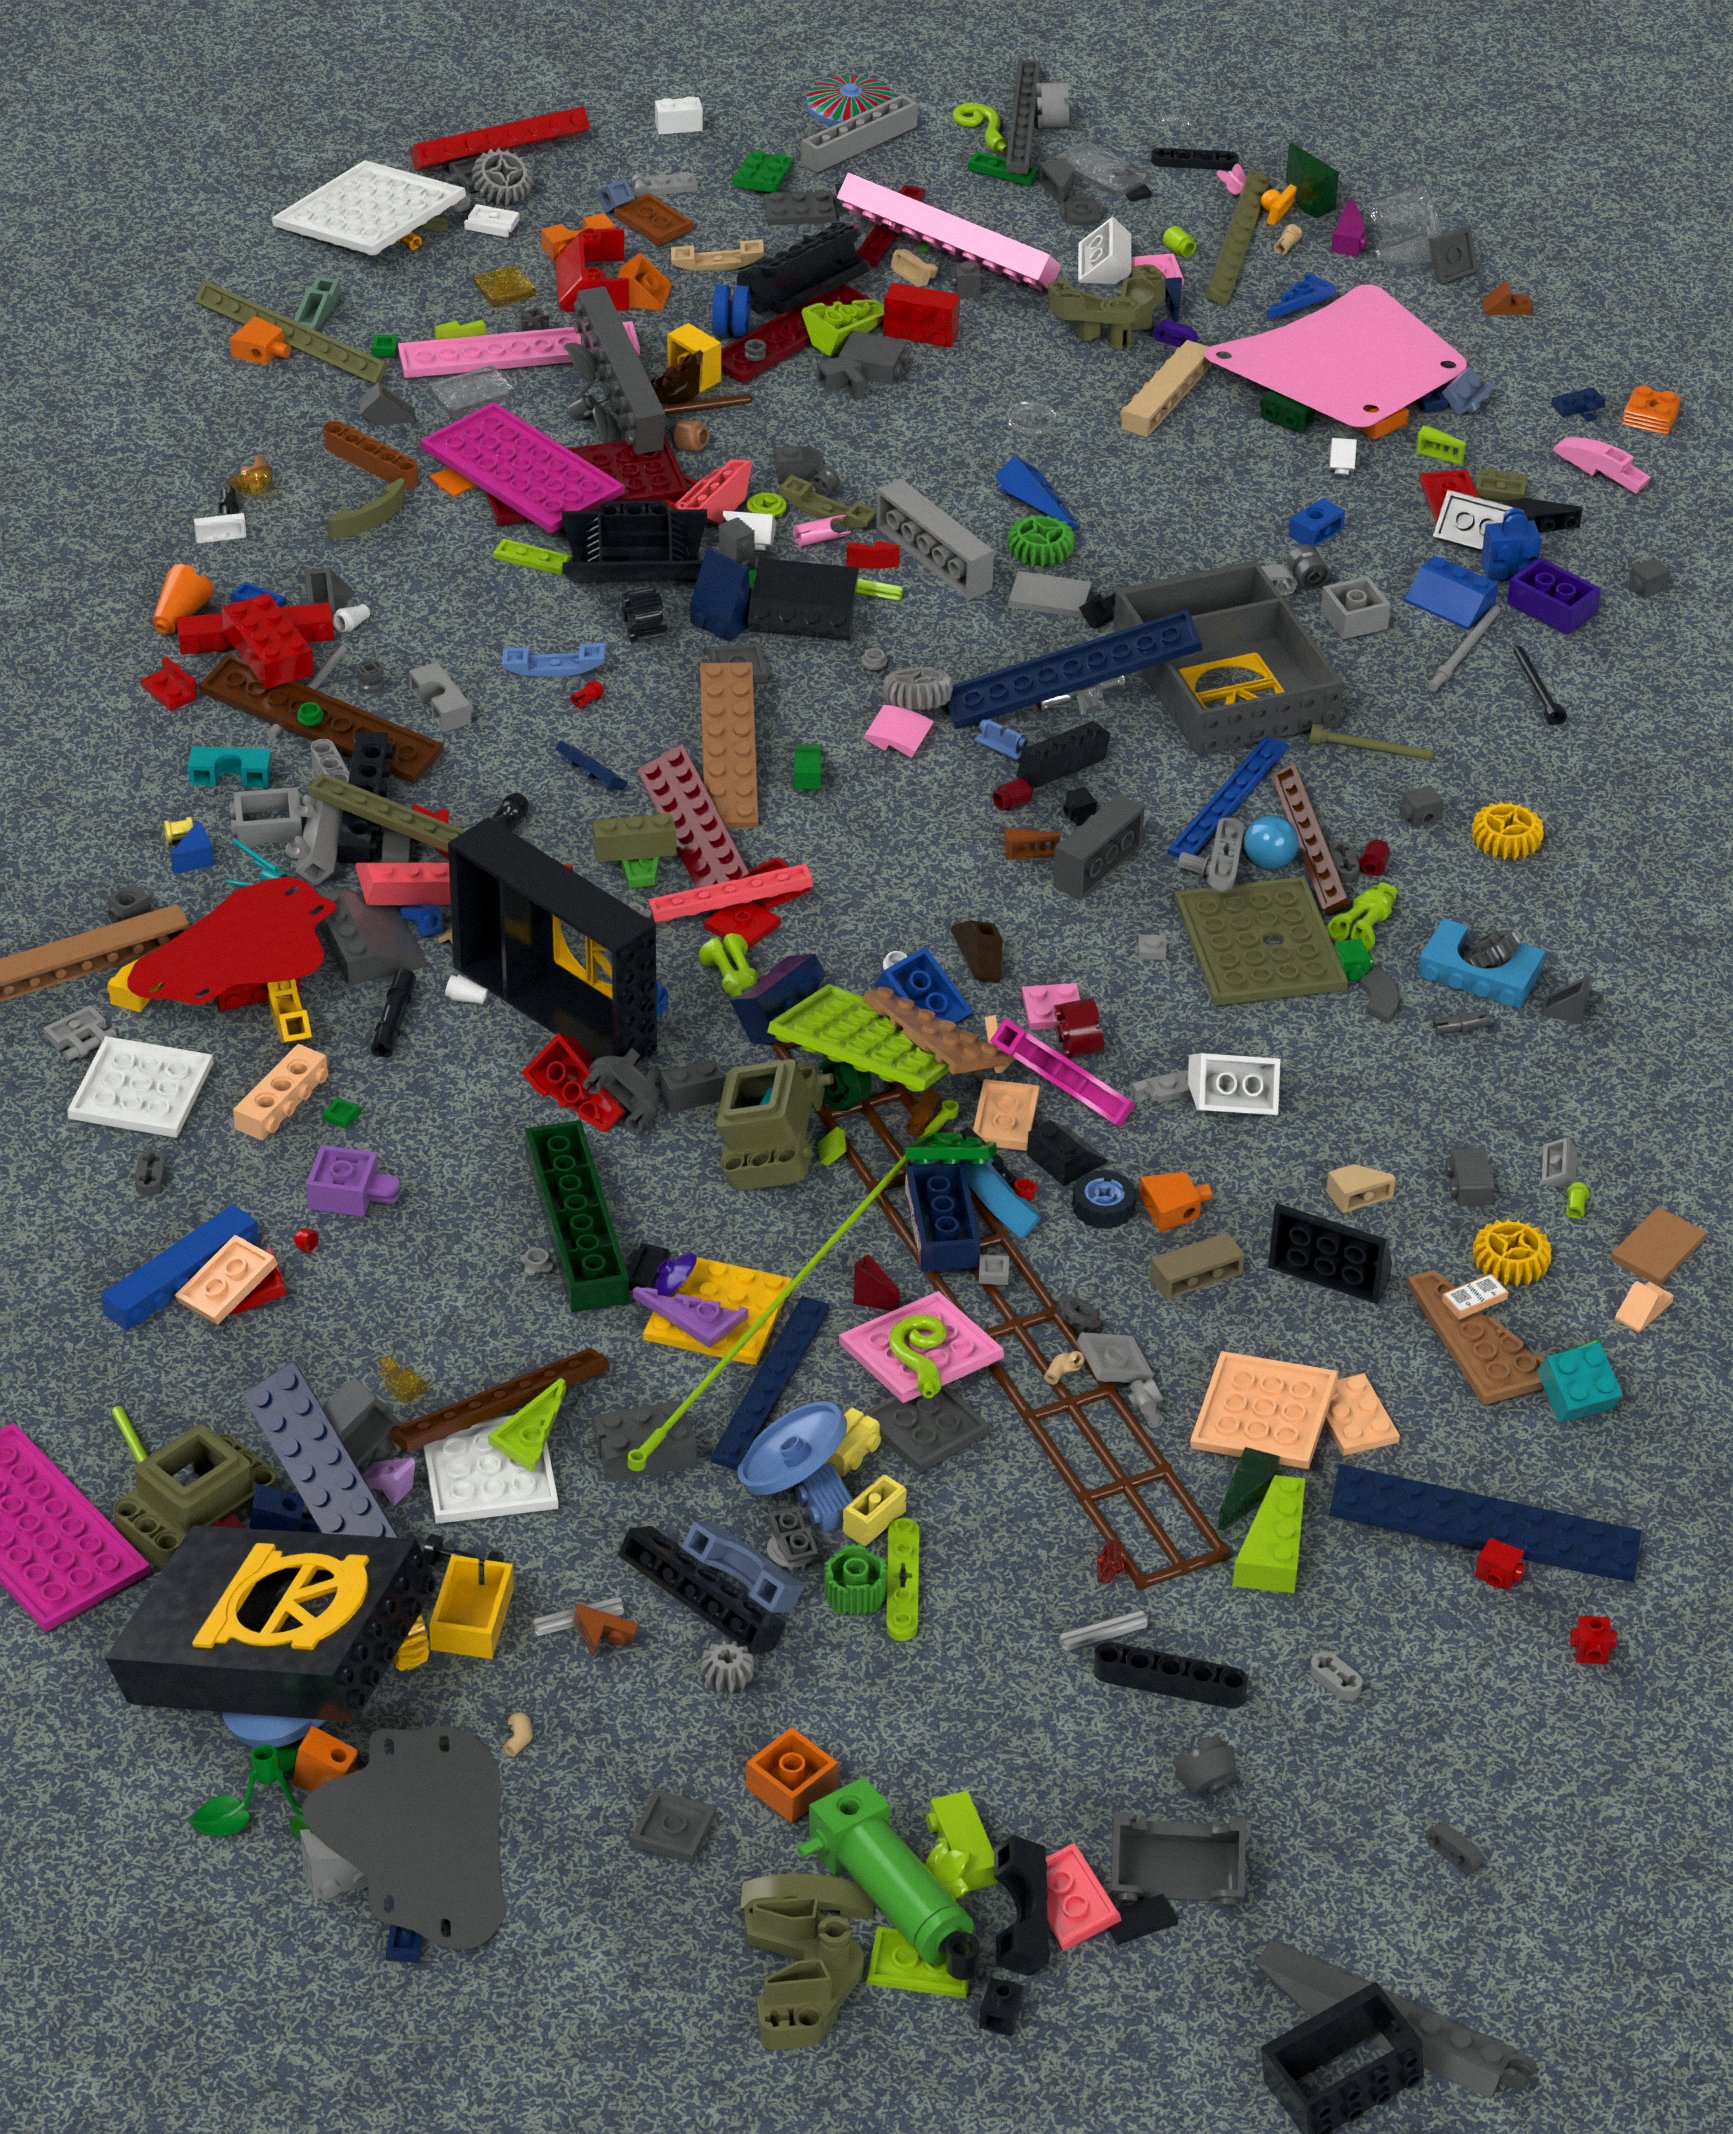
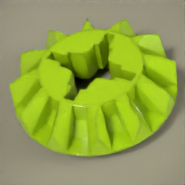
(775, 504)

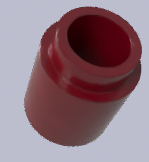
(1012, 794)
(1374, 857)

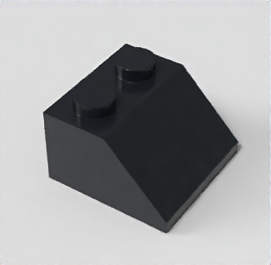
(1062, 1152)

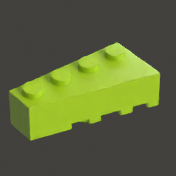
(1272, 1545)

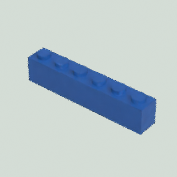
(162, 1277)

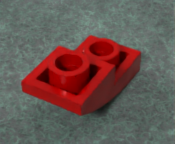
(873, 557)

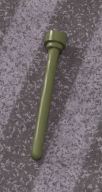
(1322, 735)

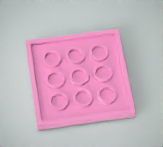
(961, 1353)

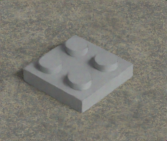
(1114, 1357)

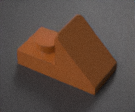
(1503, 303)
(595, 1623)

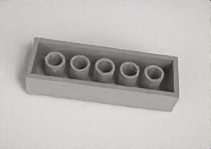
(935, 539)

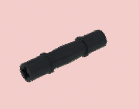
(393, 1013)

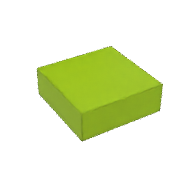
(832, 1146)

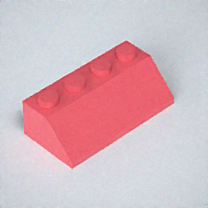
(405, 883)

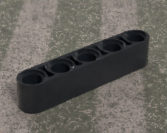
(1170, 1675)

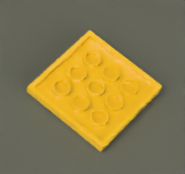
(733, 1288)

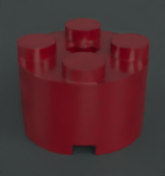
(1079, 1028)

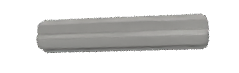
(564, 1619)
(1103, 1630)

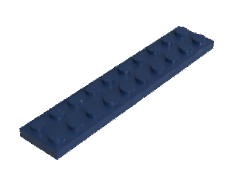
(1073, 668)
(1474, 1519)

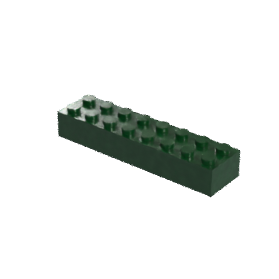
(576, 1216)

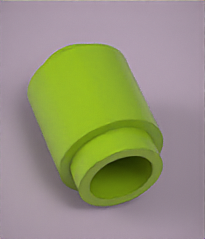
(1179, 241)

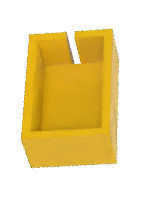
(471, 1614)

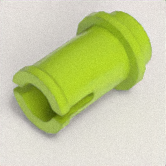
(1577, 1196)

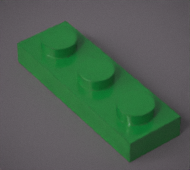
(996, 167)

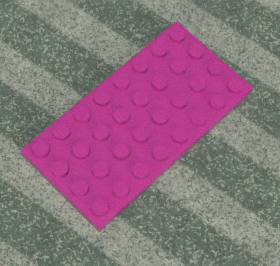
(521, 466)
(53, 1541)

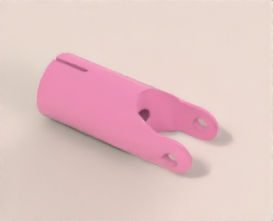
(817, 531)

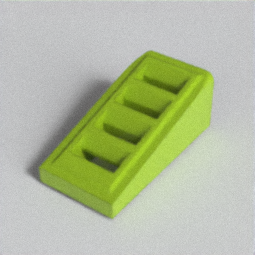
(1435, 436)

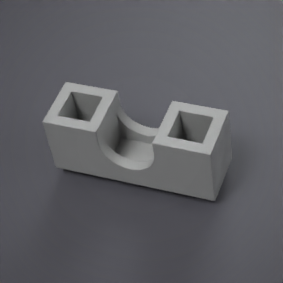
(448, 703)

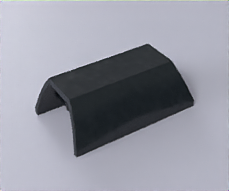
(634, 542)

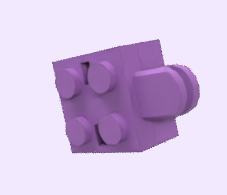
(347, 1182)

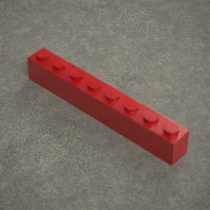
(504, 136)

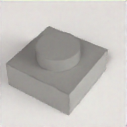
(1152, 947)
(994, 1269)

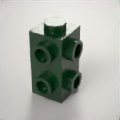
(1286, 411)

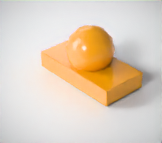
(1278, 203)

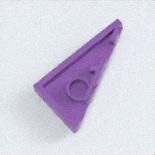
(696, 1317)

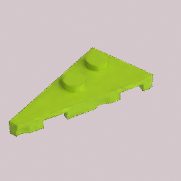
(527, 1431)

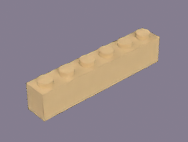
(1165, 389)

